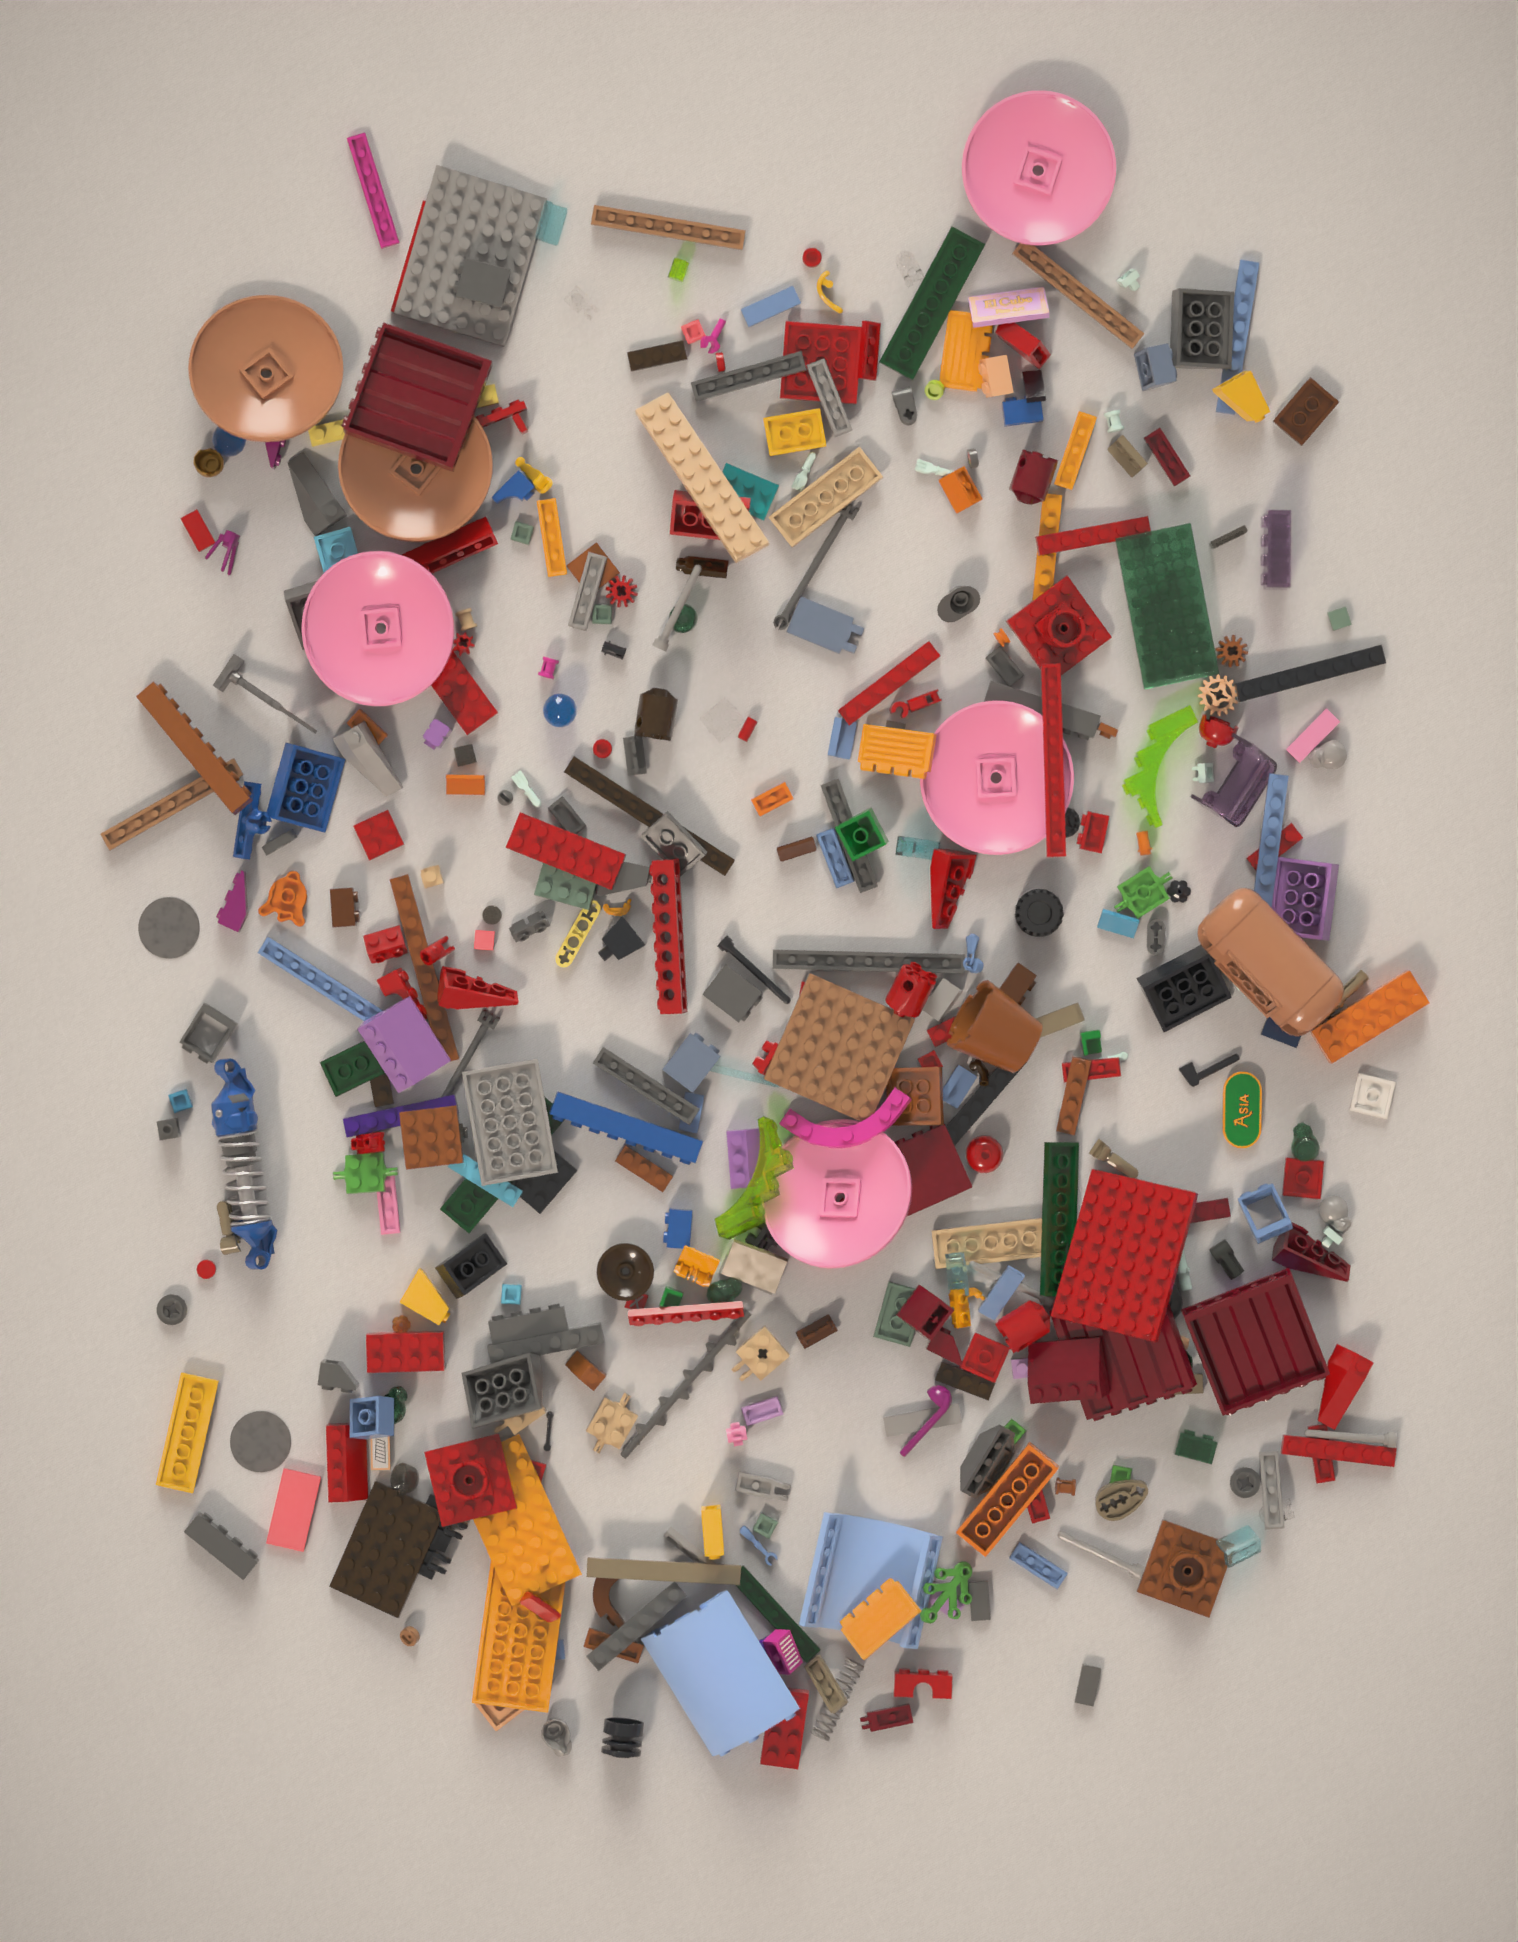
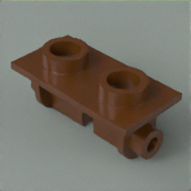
(816, 1331)

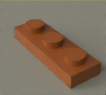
(644, 1168)
(596, 1637)

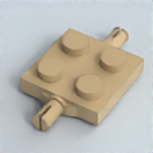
(612, 1423)

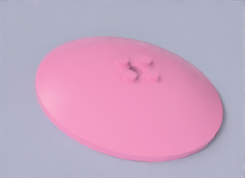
(1047, 133)
(344, 637)
(959, 787)
(842, 1234)

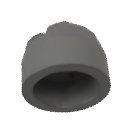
(508, 794)

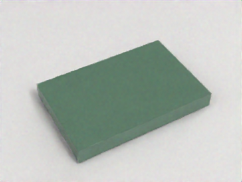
(889, 1325)

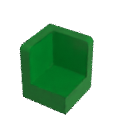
(1091, 1042)
(671, 1297)

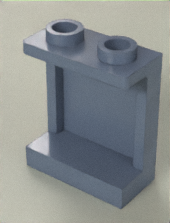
(692, 1061)

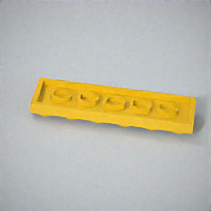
(187, 1432)

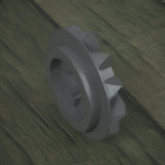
(163, 1312)
(1247, 1491)

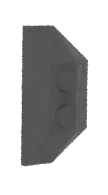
(986, 1460)

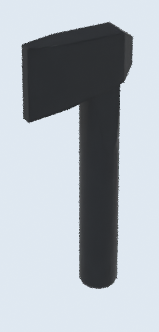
(1193, 1078)

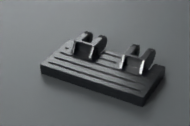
(441, 1543)

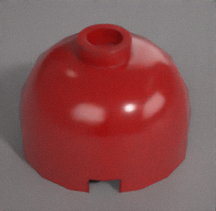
(1216, 731)
(984, 1154)

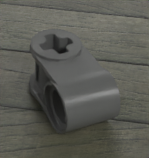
(905, 402)

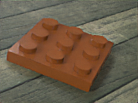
(926, 1091)
(431, 1137)

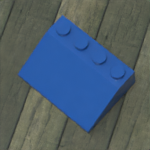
(305, 787)

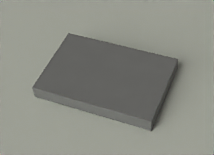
(673, 841)

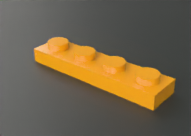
(1075, 450)
(551, 537)

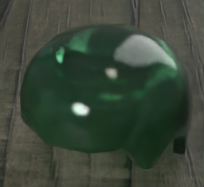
(687, 619)

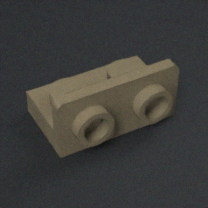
(1127, 456)

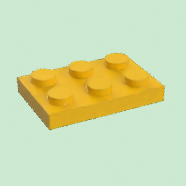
(794, 432)

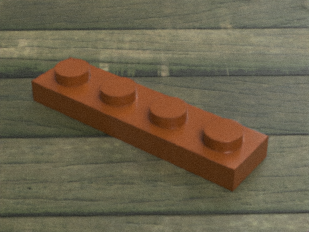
(1073, 1095)

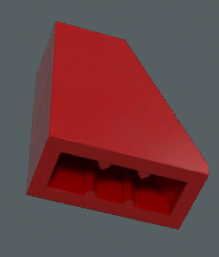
(1023, 343)

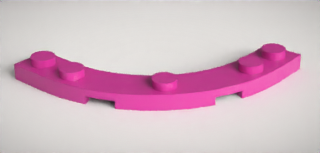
(850, 1135)

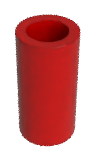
(747, 729)

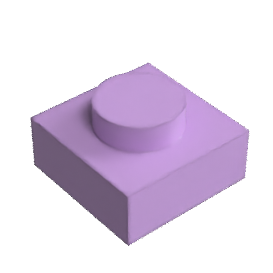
(1019, 1368)

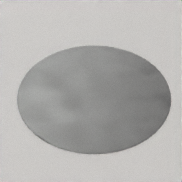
(168, 927)
(260, 1441)

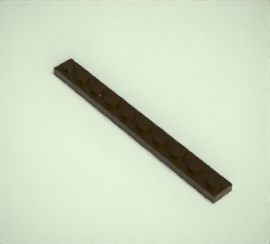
(638, 808)

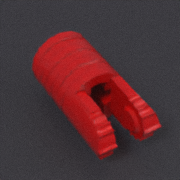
(435, 951)

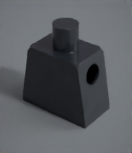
(620, 941)

